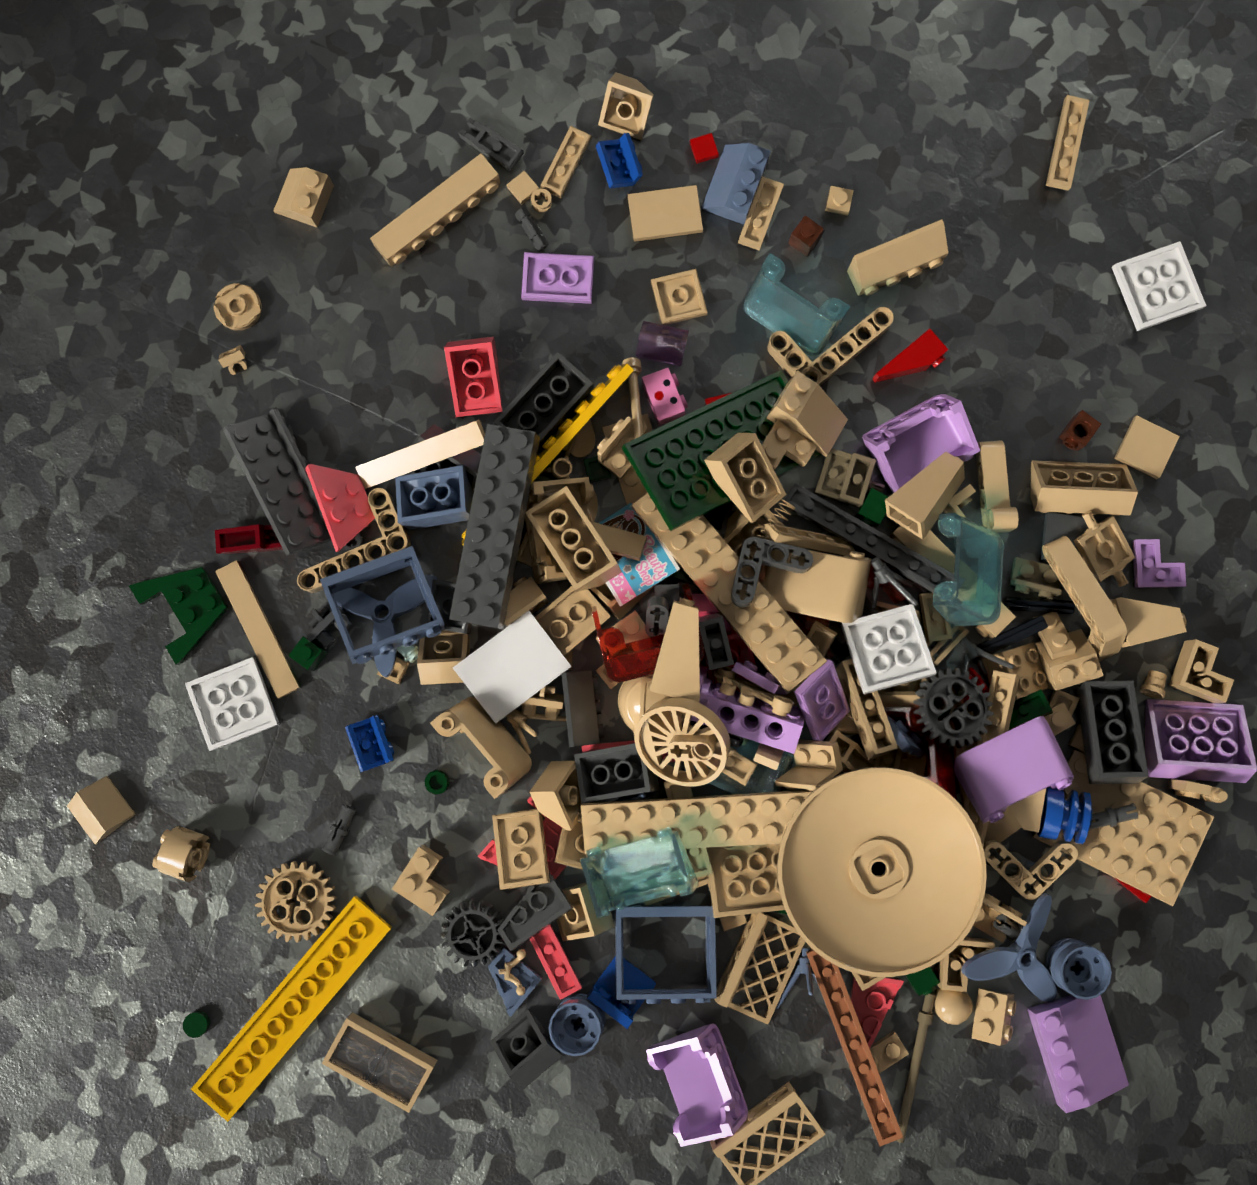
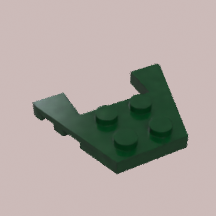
(193, 602)

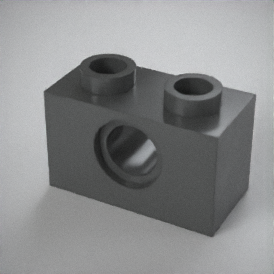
(715, 641)

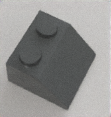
(525, 1049)

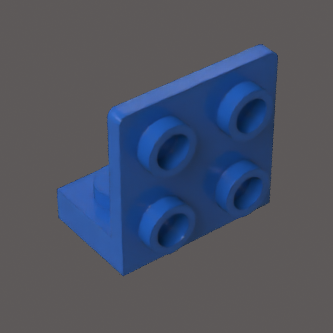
(604, 991)

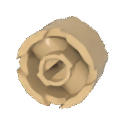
(182, 853)

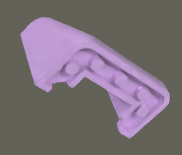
(919, 437)
(1012, 768)
(701, 1085)

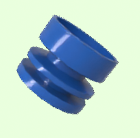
(1070, 815)

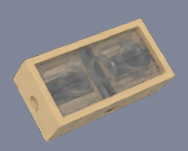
(379, 1062)

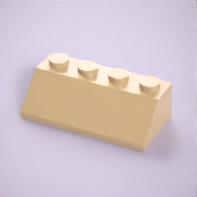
(899, 259)
(1082, 488)
(573, 541)

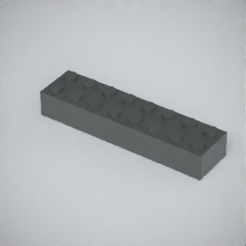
(495, 526)

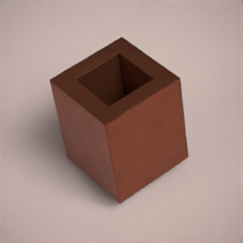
(806, 235)

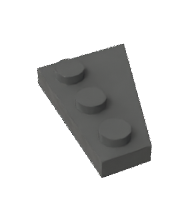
(534, 912)

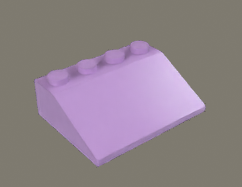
(1198, 741)
(1078, 1051)

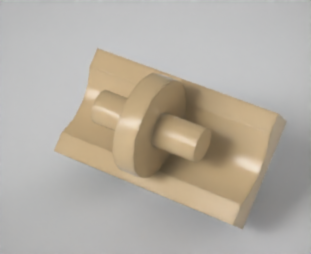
(547, 698)

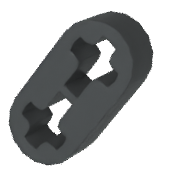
(652, 616)

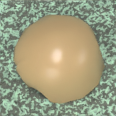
(952, 1006)

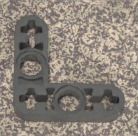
(763, 557)

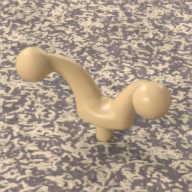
(508, 976)

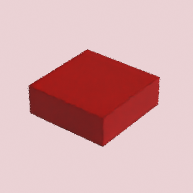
(704, 148)

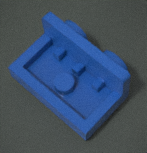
(619, 161)
(370, 743)

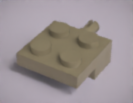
(847, 477)

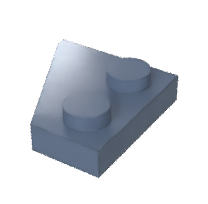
(907, 740)
(507, 989)

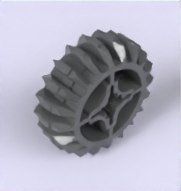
(475, 943)

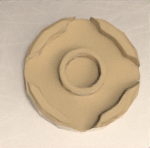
(237, 306)

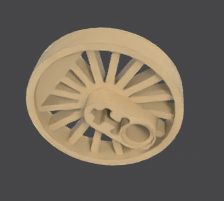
(694, 746)

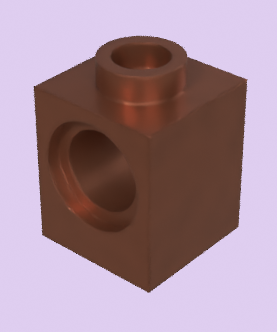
(1086, 424)

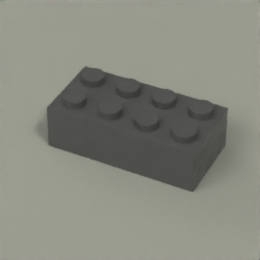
(547, 399)
(1111, 732)

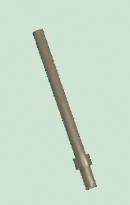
(925, 1019)

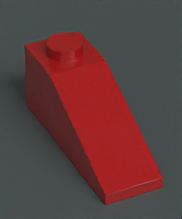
(917, 357)

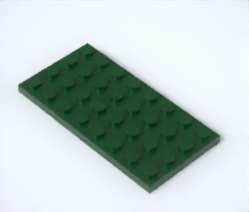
(674, 455)

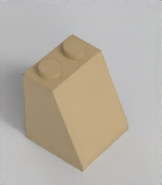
(1148, 620)

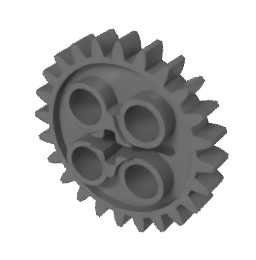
(967, 727)

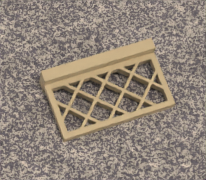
(740, 963)
(759, 1117)

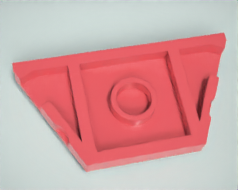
(341, 503)

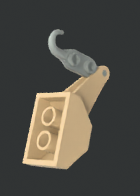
(1022, 814)

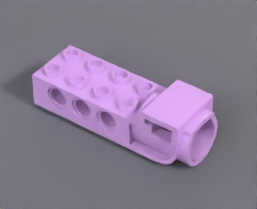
(741, 723)

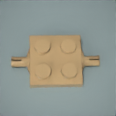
(1104, 549)

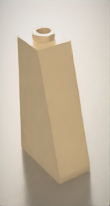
(926, 495)
(678, 660)

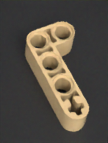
(994, 488)

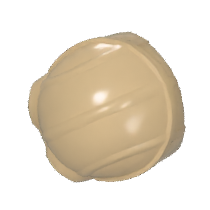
(636, 699)

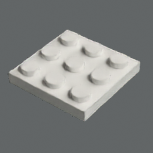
(1158, 286)
(888, 649)
(232, 704)

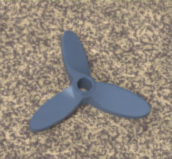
(398, 603)
(1018, 956)

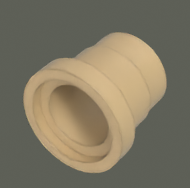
(1154, 685)

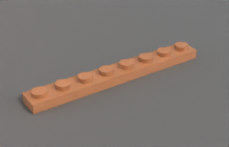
(855, 1049)

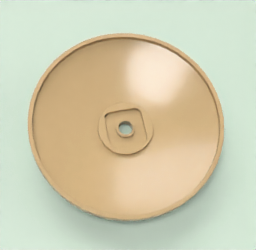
(910, 911)

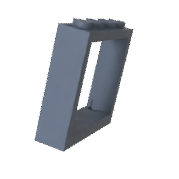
(372, 570)
(677, 996)

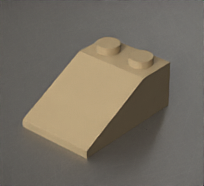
(809, 412)
(746, 475)

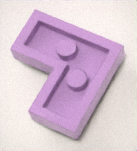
(1150, 571)
(767, 681)

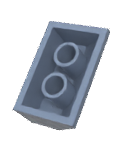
(736, 181)
(433, 498)

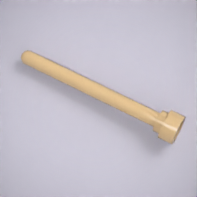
(635, 364)

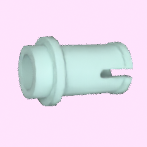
(410, 653)

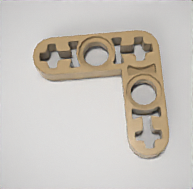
(1024, 875)

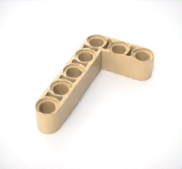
(832, 354)
(364, 551)
(1105, 622)

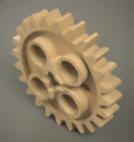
(274, 896)

